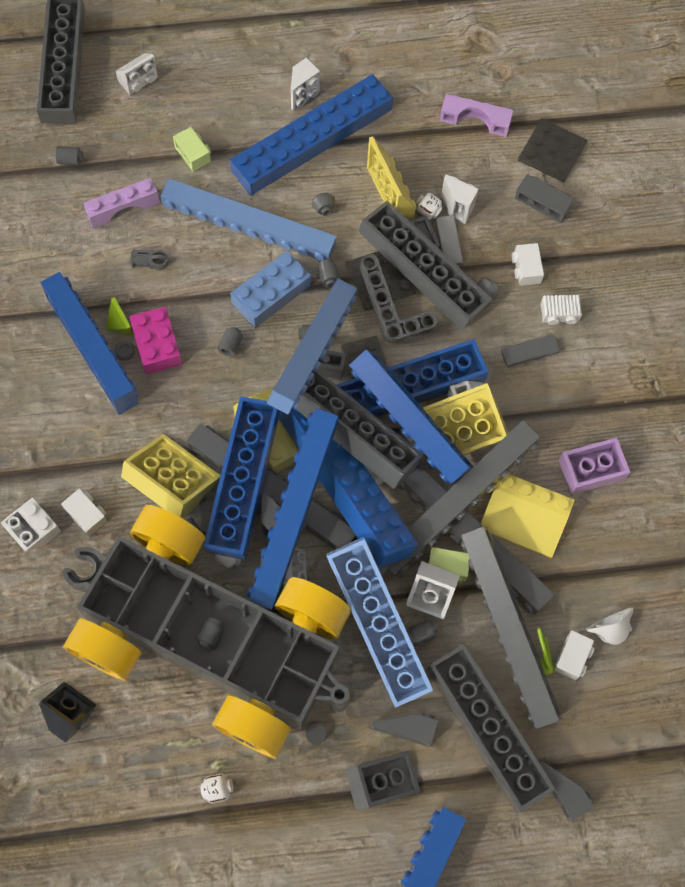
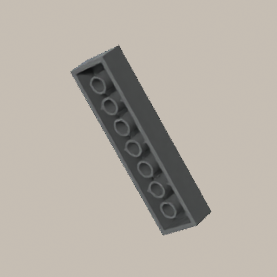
(61, 62)
(424, 265)
(361, 431)
(490, 729)

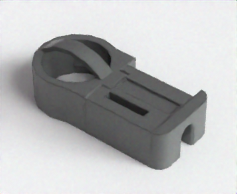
(146, 257)

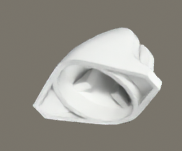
(613, 628)

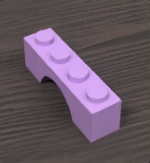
(458, 108)
(103, 208)

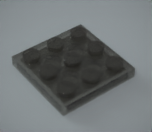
(552, 150)
(397, 283)

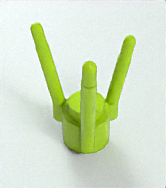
(546, 662)

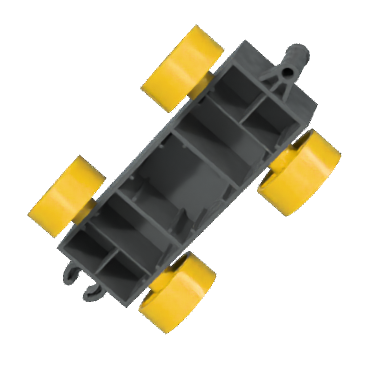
(161, 607)

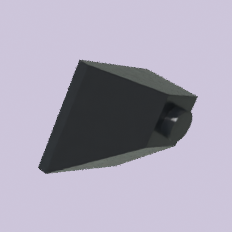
(65, 711)

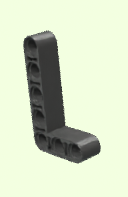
(388, 305)

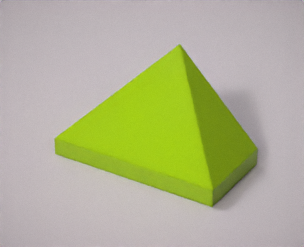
(116, 320)

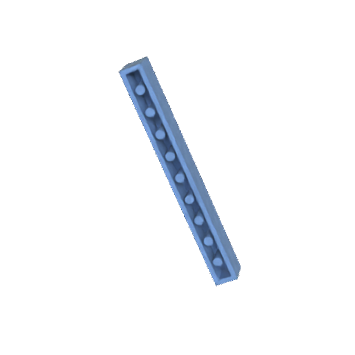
(248, 220)
(312, 347)

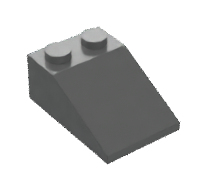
(382, 780)

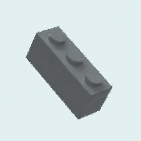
(544, 198)

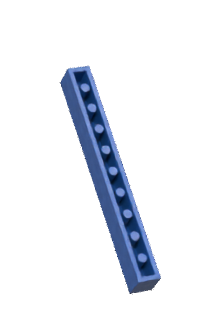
(294, 509)

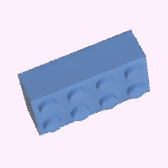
(270, 289)

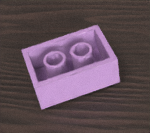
(594, 466)

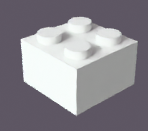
(432, 590)

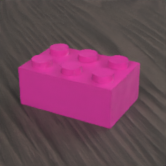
(155, 340)

